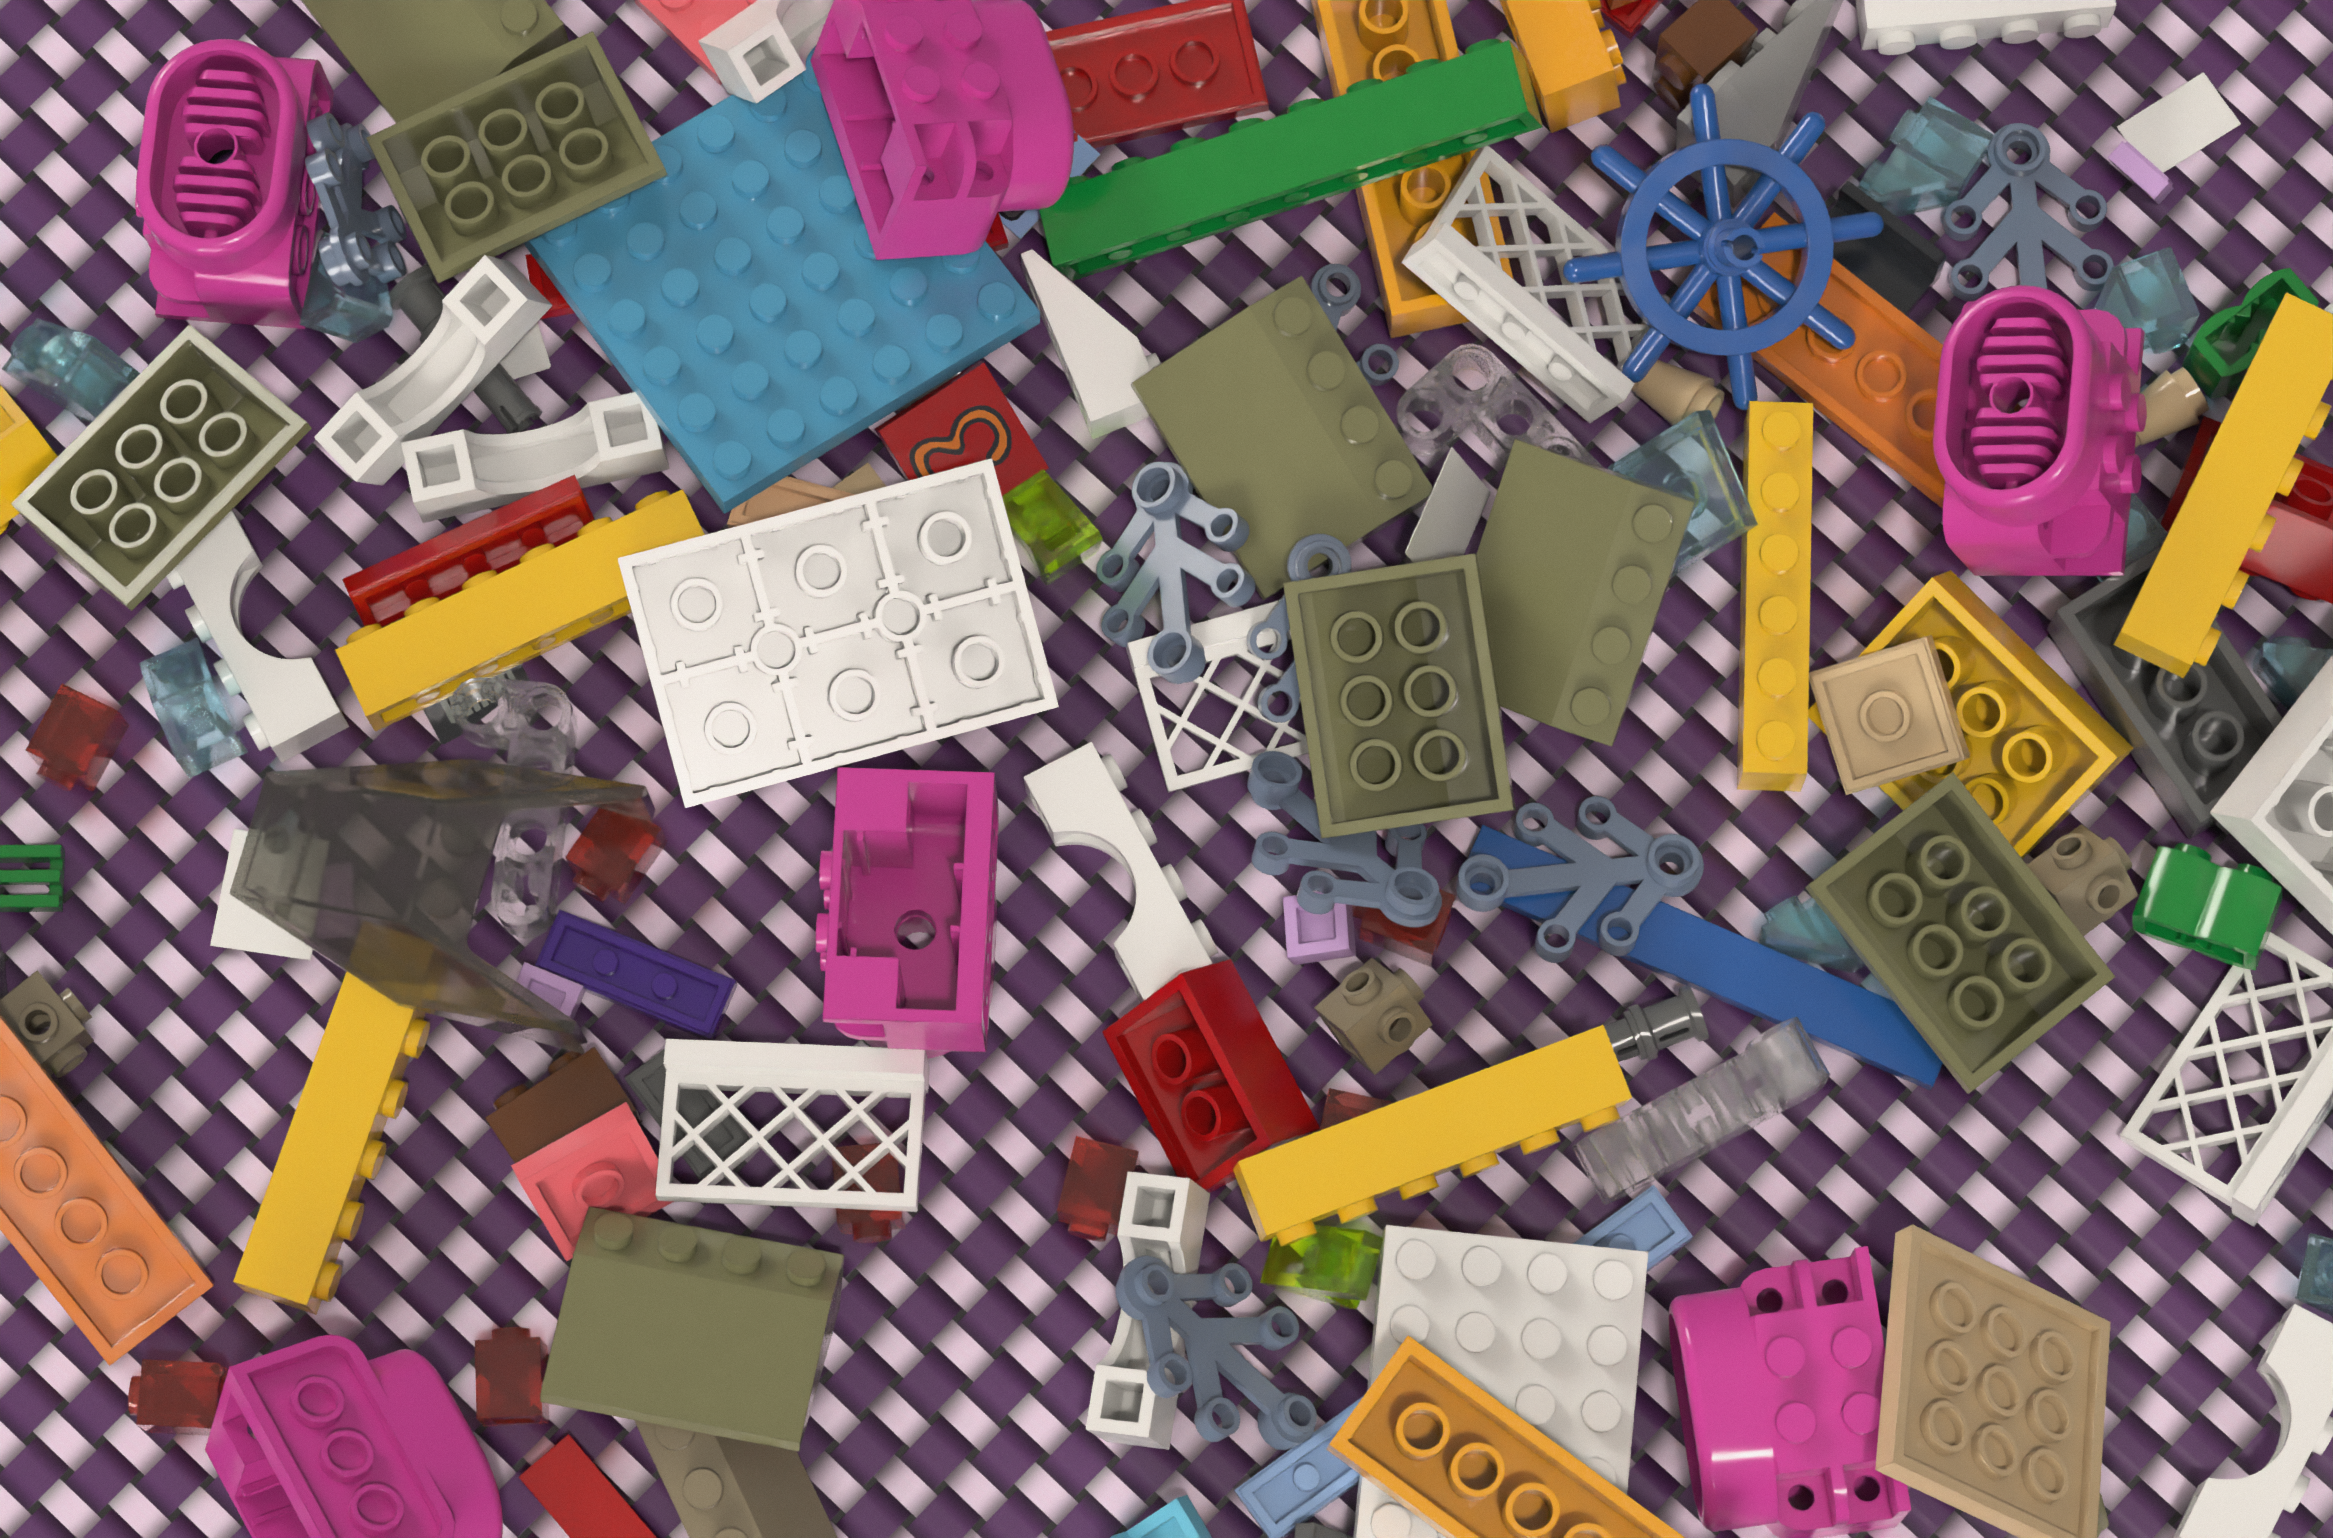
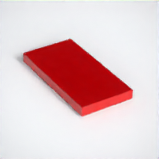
(1159, 70)

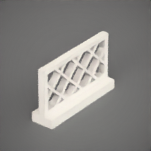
(1518, 315)
(1221, 639)
(795, 1070)
(2295, 1118)

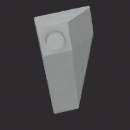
(1765, 92)

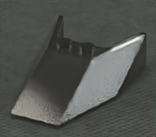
(389, 872)

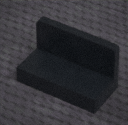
(1894, 262)

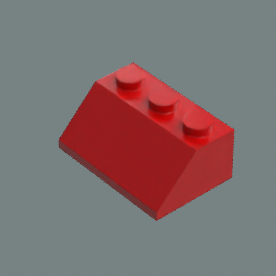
(2302, 537)
(1209, 1074)

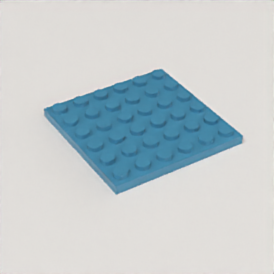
(755, 299)

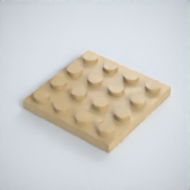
(1992, 1392)

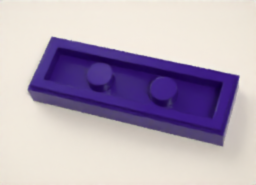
(637, 975)

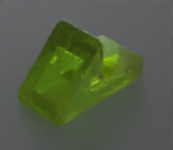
(1050, 526)
(1327, 1266)

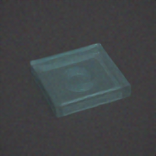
(1695, 463)

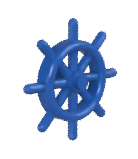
(1724, 246)

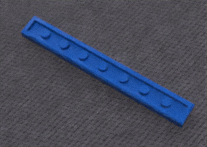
(1737, 971)

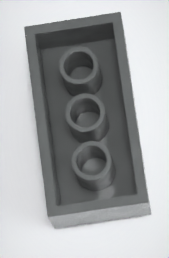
(2184, 731)

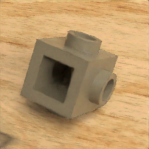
(2086, 877)
(37, 1006)
(1375, 1014)

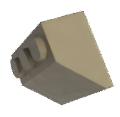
(735, 1486)

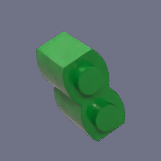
(2232, 336)
(2207, 905)

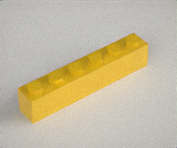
(2233, 491)
(1775, 598)
(508, 614)
(1433, 1134)
(331, 1148)

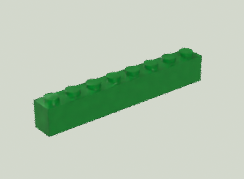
(1291, 159)

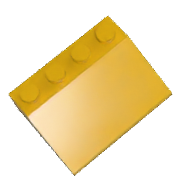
(2026, 729)

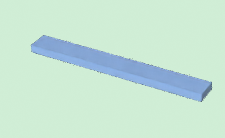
(1312, 1477)

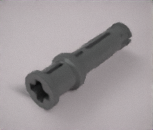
(422, 303)
(1657, 1026)

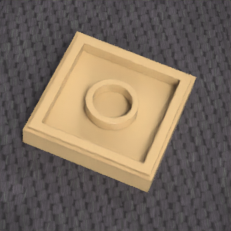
(1888, 715)

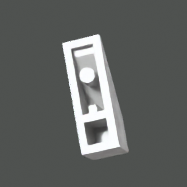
(1093, 348)

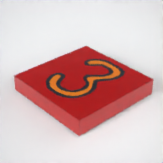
(961, 426)

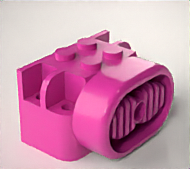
(943, 117)
(241, 232)
(2056, 478)
(904, 861)
(1786, 1401)
(350, 1447)

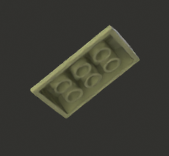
(435, 49)
(515, 156)
(1283, 433)
(160, 468)
(1575, 586)
(1399, 696)
(1960, 932)
(693, 1328)

